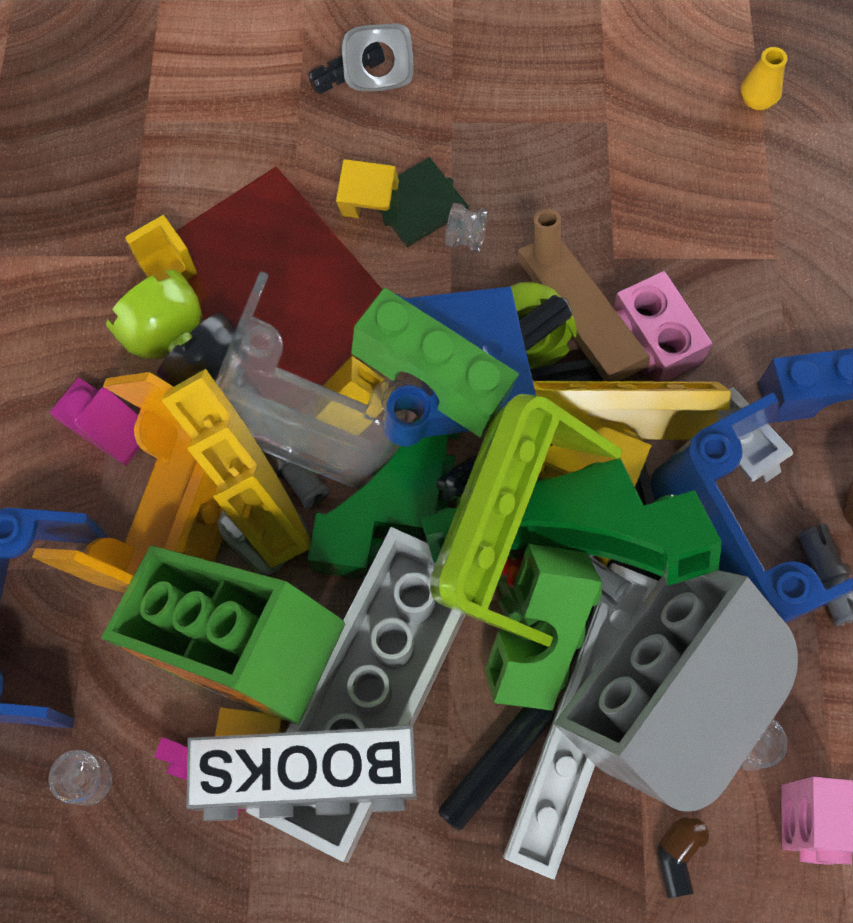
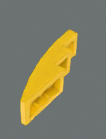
(237, 465)

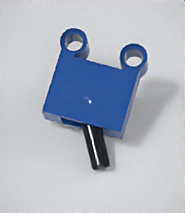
(492, 324)

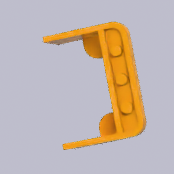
(174, 509)

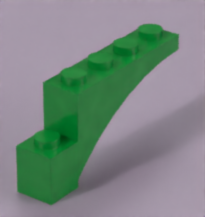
(396, 497)
(604, 516)

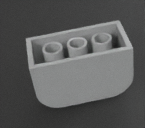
(685, 689)

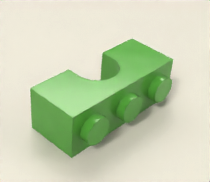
(404, 339)
(559, 591)

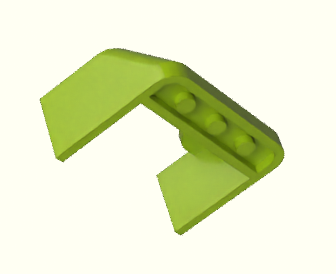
(496, 503)

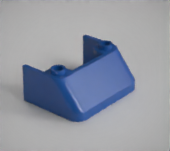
(711, 455)
(17, 533)

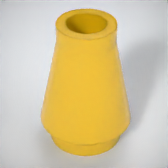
(765, 81)

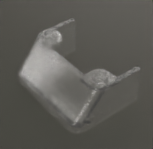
(301, 417)

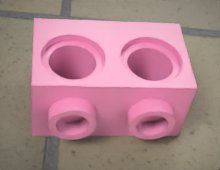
(670, 325)
(818, 820)

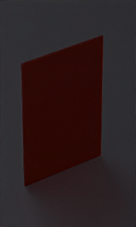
(313, 281)

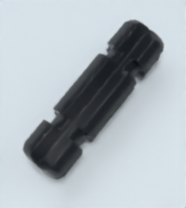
(322, 78)
(456, 479)

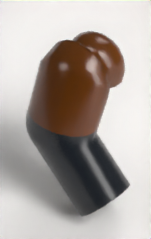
(676, 850)

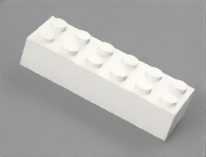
(376, 673)

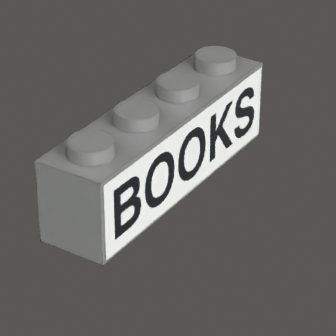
(301, 770)

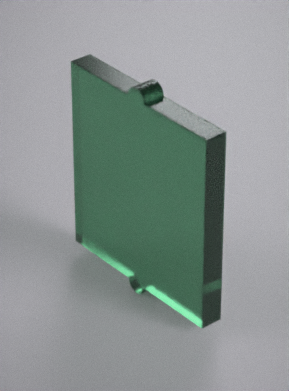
(421, 202)

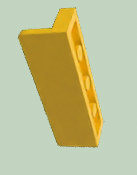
(645, 407)

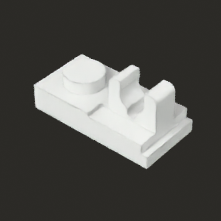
(761, 448)

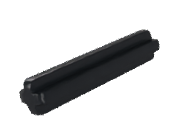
(494, 766)

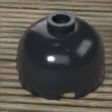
(201, 352)

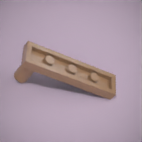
(600, 329)

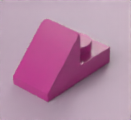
(99, 419)

